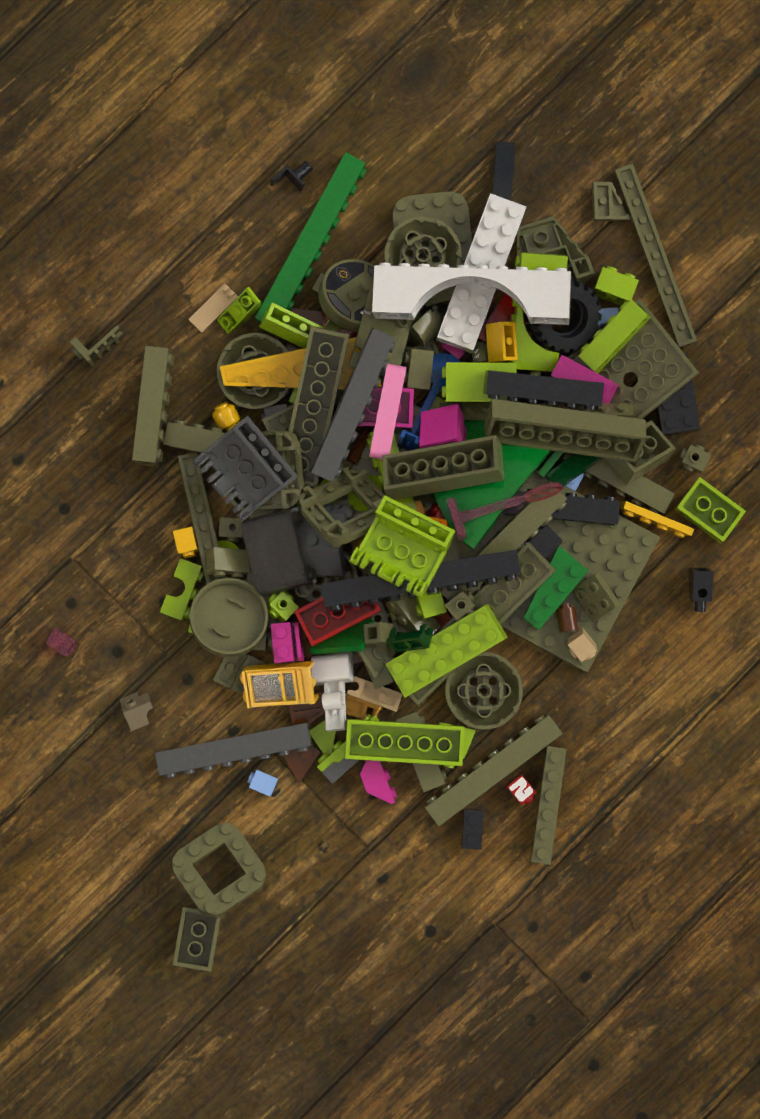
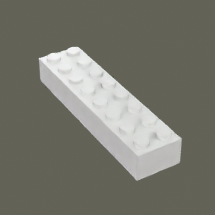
(491, 249)

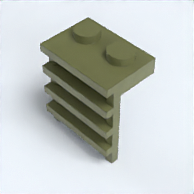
(81, 352)

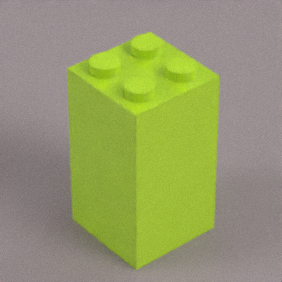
(466, 380)

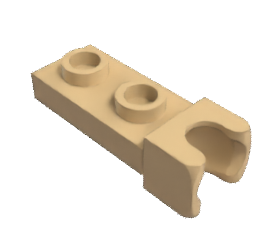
(382, 696)

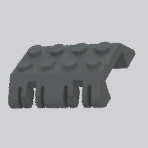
(246, 467)
(316, 551)

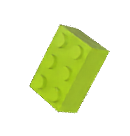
(710, 510)

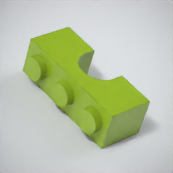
(178, 606)

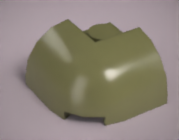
(426, 327)

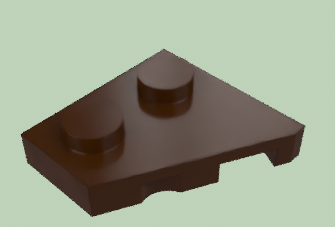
(306, 712)
(301, 761)

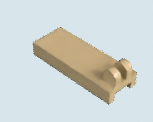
(213, 308)

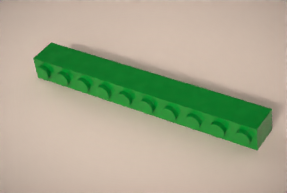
(315, 234)

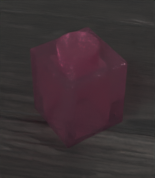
(61, 642)

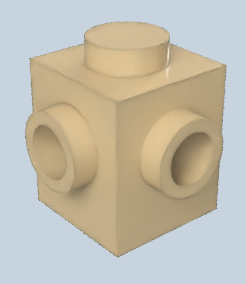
(581, 645)

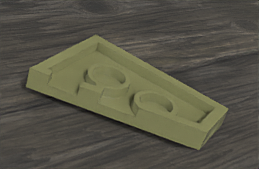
(377, 656)

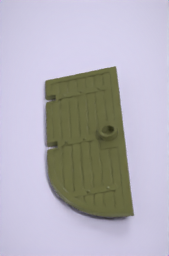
(393, 327)

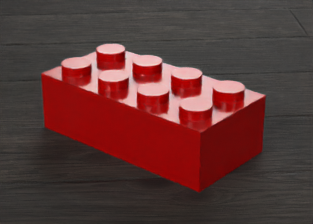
(323, 624)

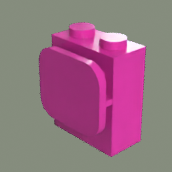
(442, 426)
(287, 642)

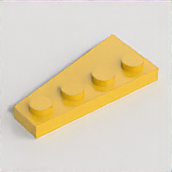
(663, 523)

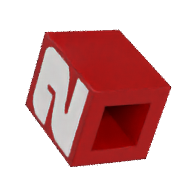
(521, 790)

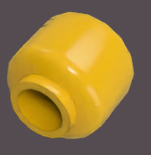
(225, 416)

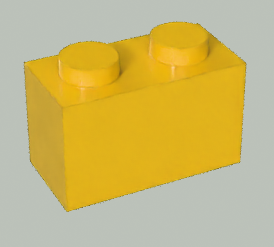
(501, 342)
(186, 542)

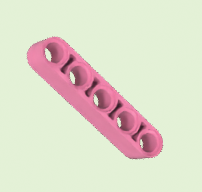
(387, 411)

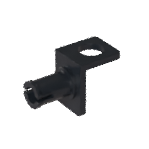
(294, 176)

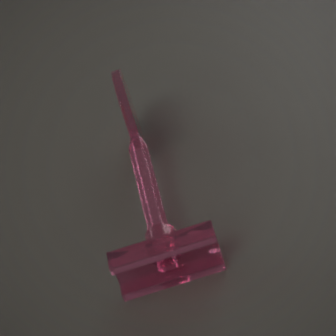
(536, 494)

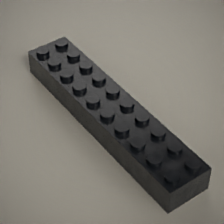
(449, 576)

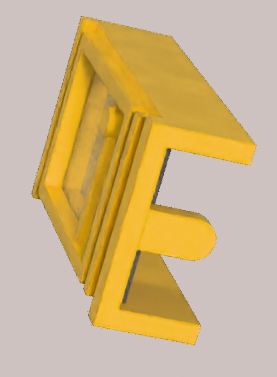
(278, 684)

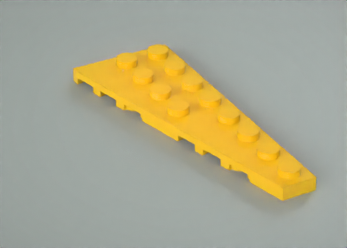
(279, 370)

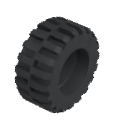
(579, 330)

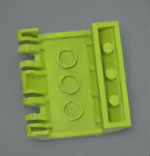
(404, 546)

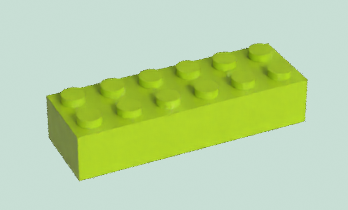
(447, 651)
(404, 742)

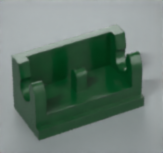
(410, 640)

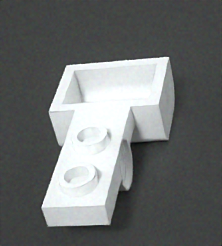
(333, 673)

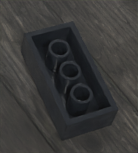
(679, 412)

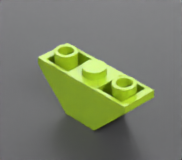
(239, 311)

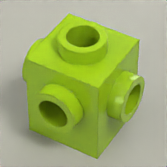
(281, 606)

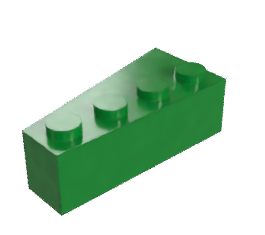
(555, 588)

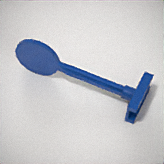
(410, 439)

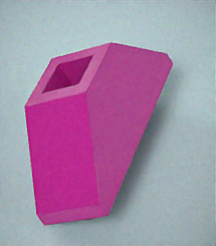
(375, 781)

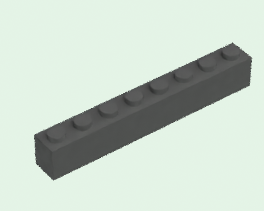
(352, 404)
(234, 749)

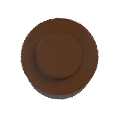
(567, 618)

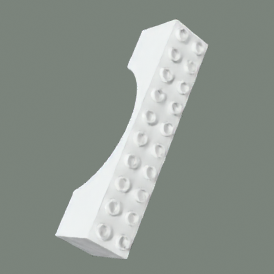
(404, 289)

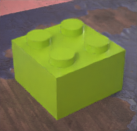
(615, 286)

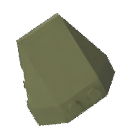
(550, 237)

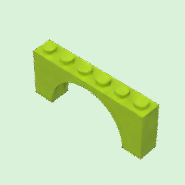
(531, 355)

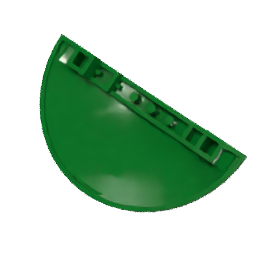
(518, 466)

